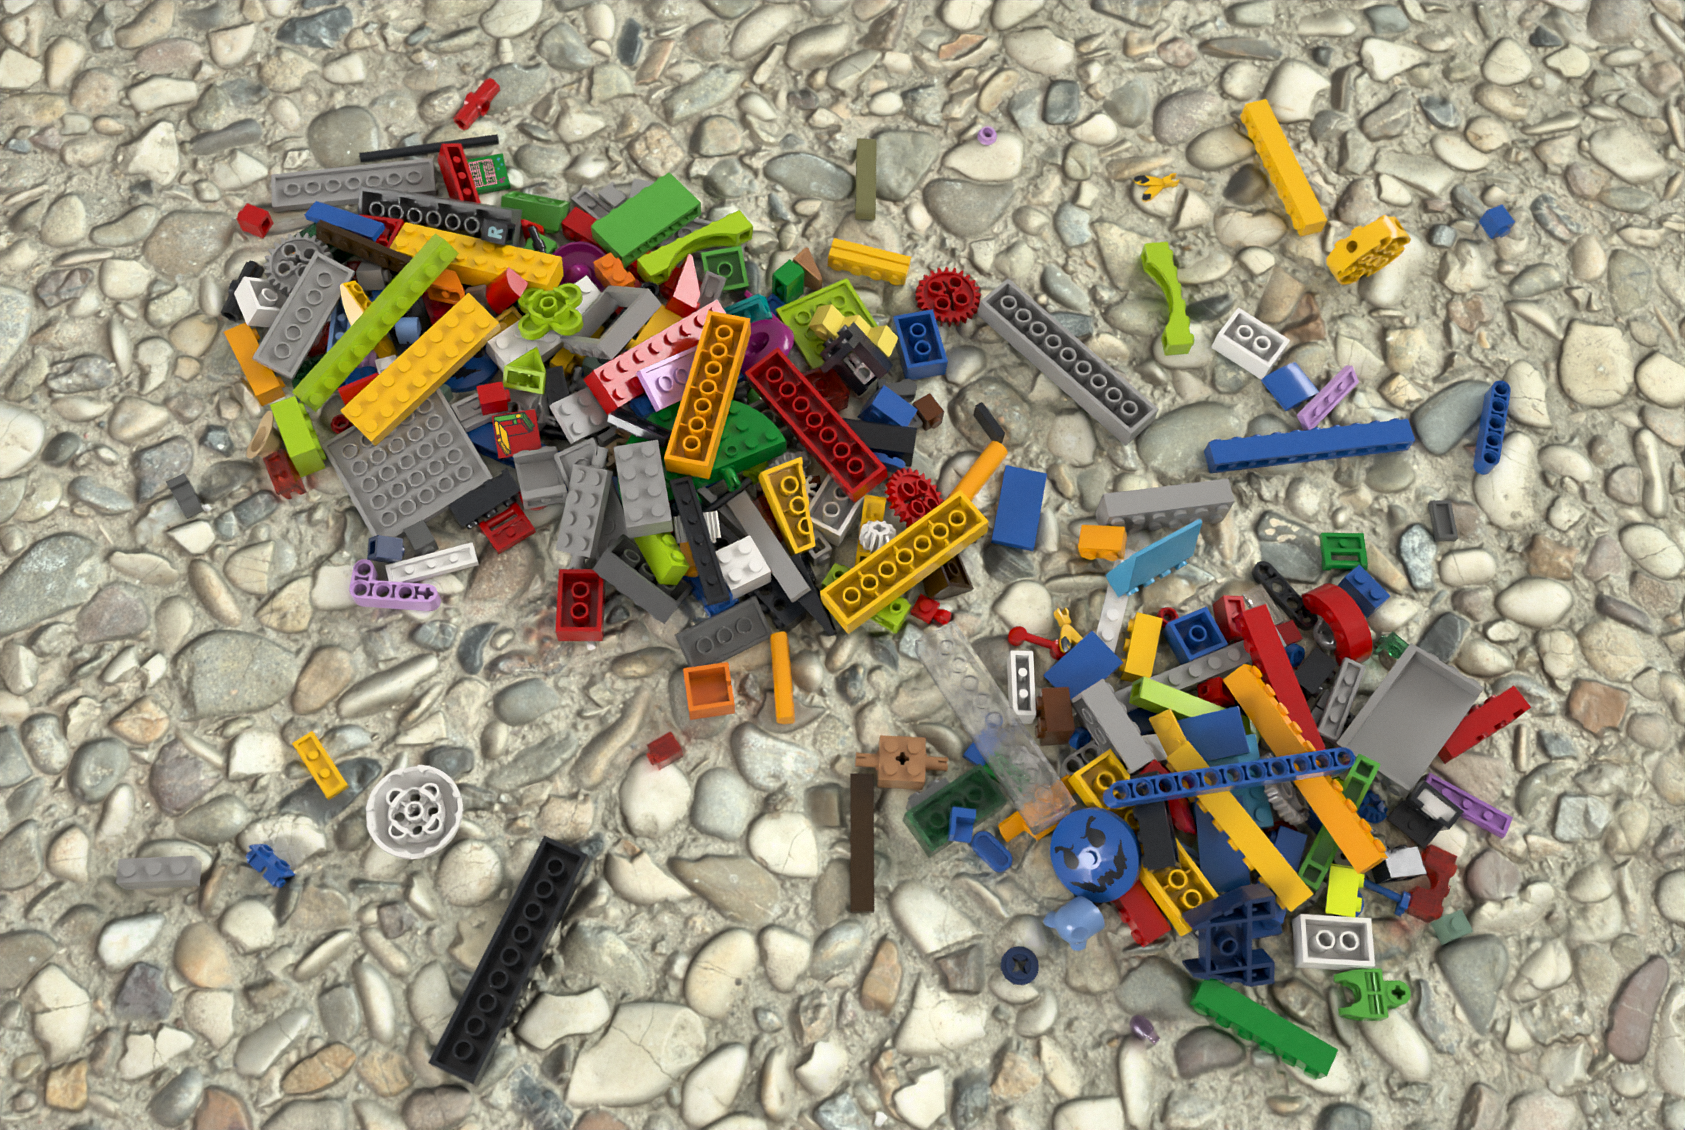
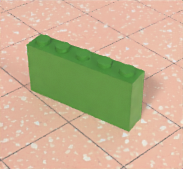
(646, 219)

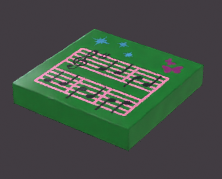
(489, 173)

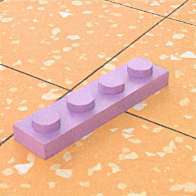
(1328, 398)

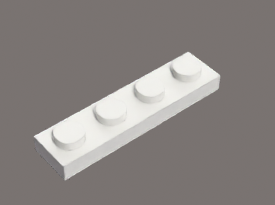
(433, 564)

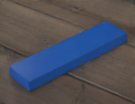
(346, 220)

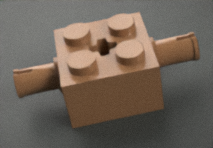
(912, 753)

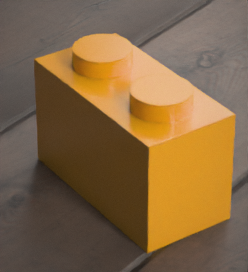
(1102, 542)

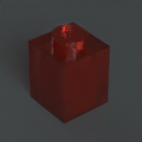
(664, 751)

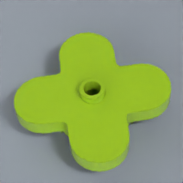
(550, 311)

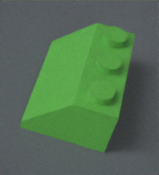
(538, 209)

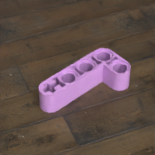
(422, 598)

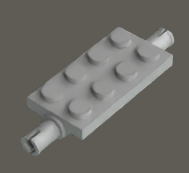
(585, 509)

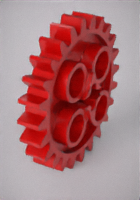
(964, 292)
(910, 487)

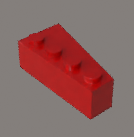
(1484, 722)

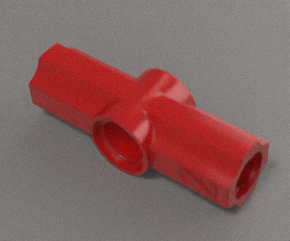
(476, 104)

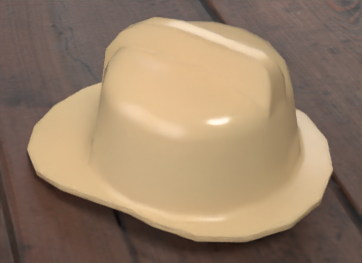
(266, 440)

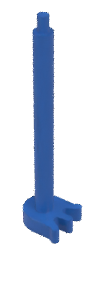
(1402, 900)

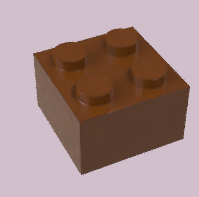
(1054, 716)

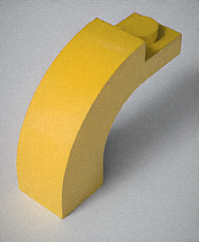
(872, 510)

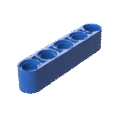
(1492, 427)

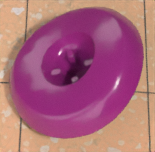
(578, 262)
(764, 338)

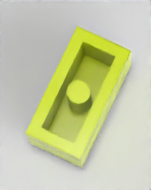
(1343, 891)

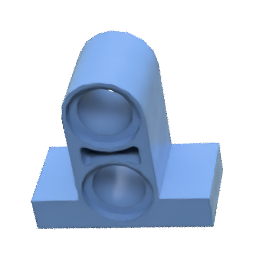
(408, 329)

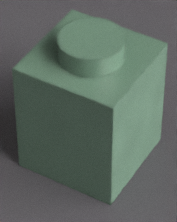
(1451, 927)

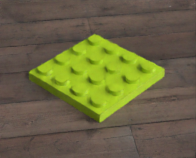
(801, 311)

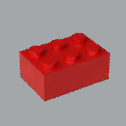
(580, 605)

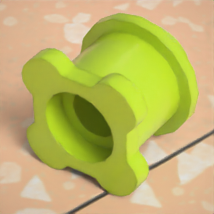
(754, 472)

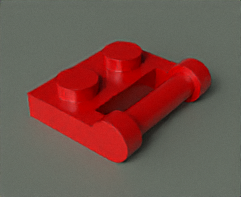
(510, 532)

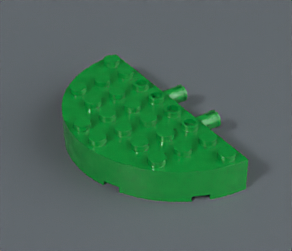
(745, 442)

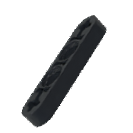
(1281, 597)

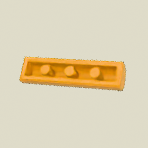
(981, 470)
(782, 678)

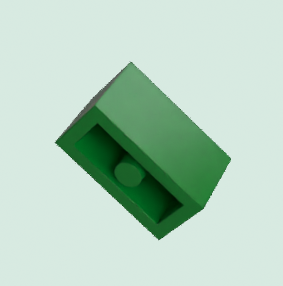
(788, 282)

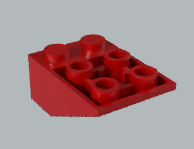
(1179, 807)

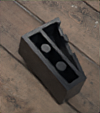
(485, 500)

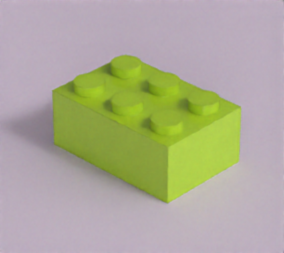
(299, 436)

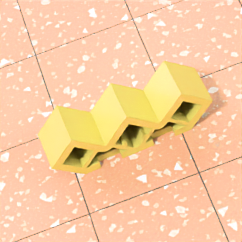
(829, 320)

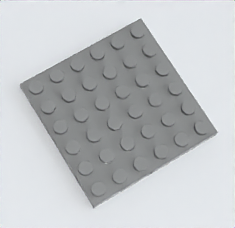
(411, 471)

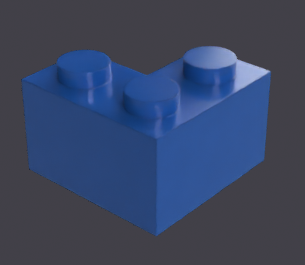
(887, 408)

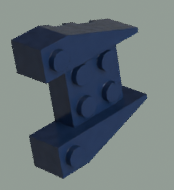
(1226, 937)

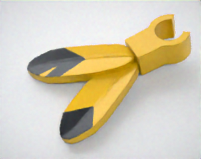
(1155, 184)
(1067, 633)

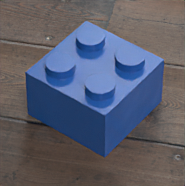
(1194, 636)

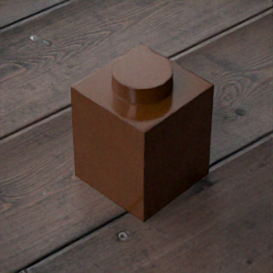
(929, 412)

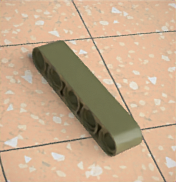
(865, 179)

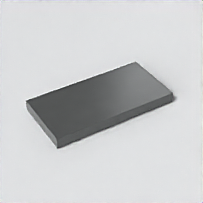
(724, 634)

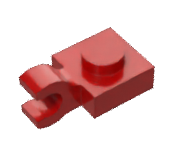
(928, 609)

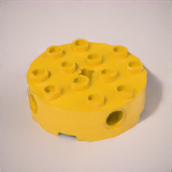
(1367, 249)

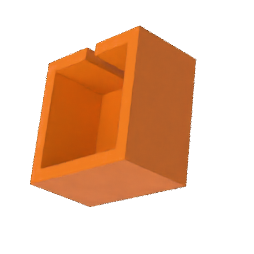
(708, 689)

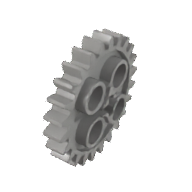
(281, 260)
(1287, 798)

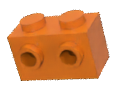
(612, 272)

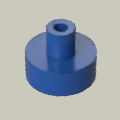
(1295, 654)
(1080, 738)

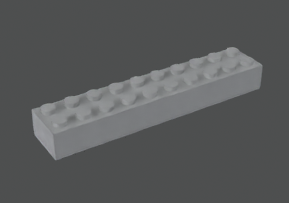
(1067, 361)

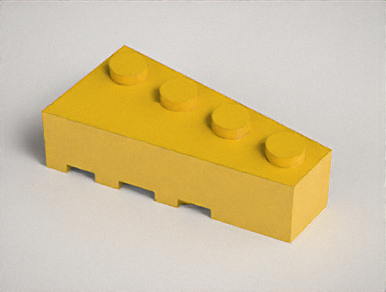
(789, 503)

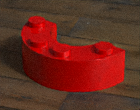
(1344, 618)

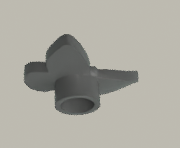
(577, 381)

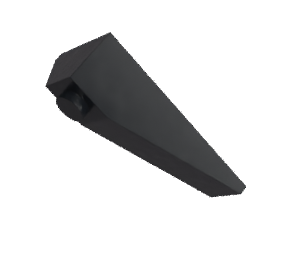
(812, 599)

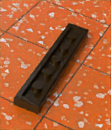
(861, 843)

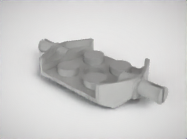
(529, 401)

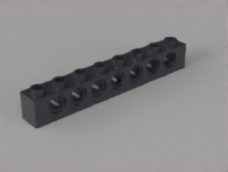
(794, 611)

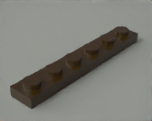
(361, 246)

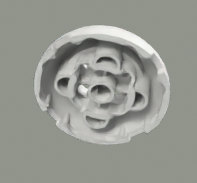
(394, 796)

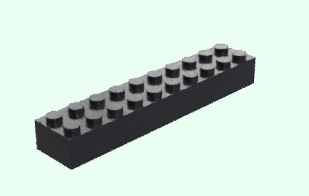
(509, 962)

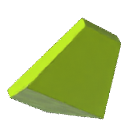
(526, 373)

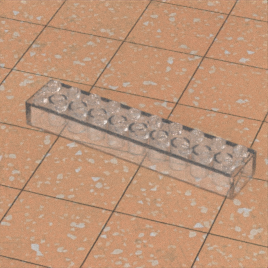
(995, 728)

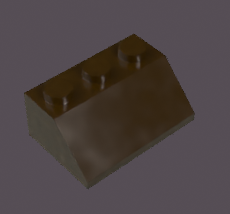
(948, 580)

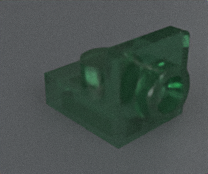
(1393, 644)

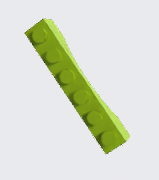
(728, 231)
(1158, 263)

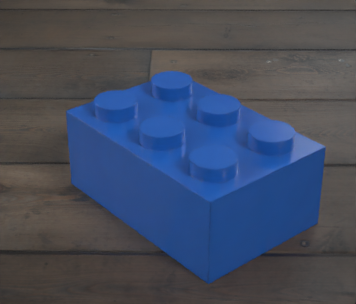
(919, 345)

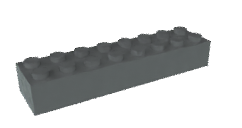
(435, 211)

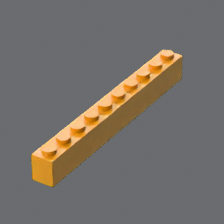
(1321, 792)

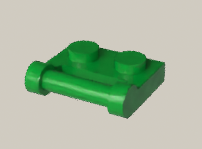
(1343, 545)

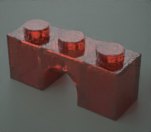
(1440, 867)

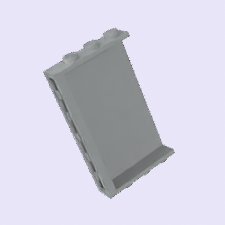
(1410, 718)

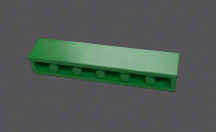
(1263, 1027)

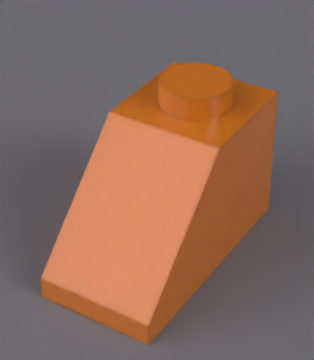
(446, 288)

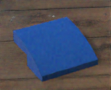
(1290, 386)

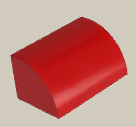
(505, 290)

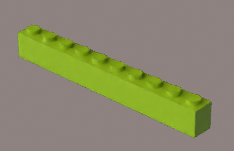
(375, 322)

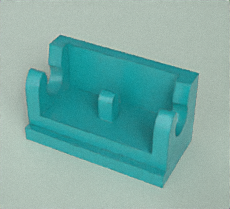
(754, 307)

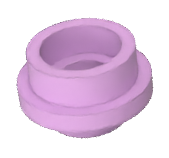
(987, 135)

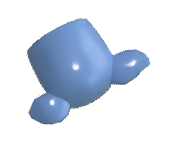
(1076, 922)

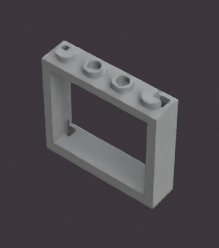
(641, 307)

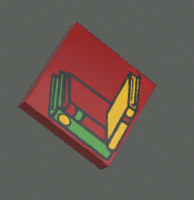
(516, 432)

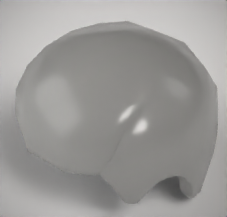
(1324, 635)

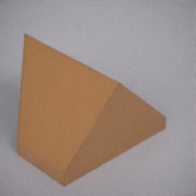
(812, 276)

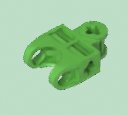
(1371, 994)

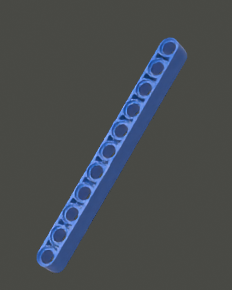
(1220, 782)

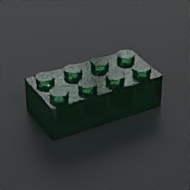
(931, 817)

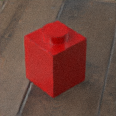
(254, 220)
(493, 398)

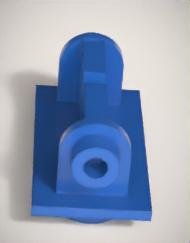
(277, 869)

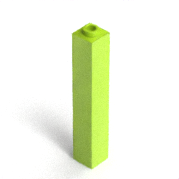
(1160, 697)

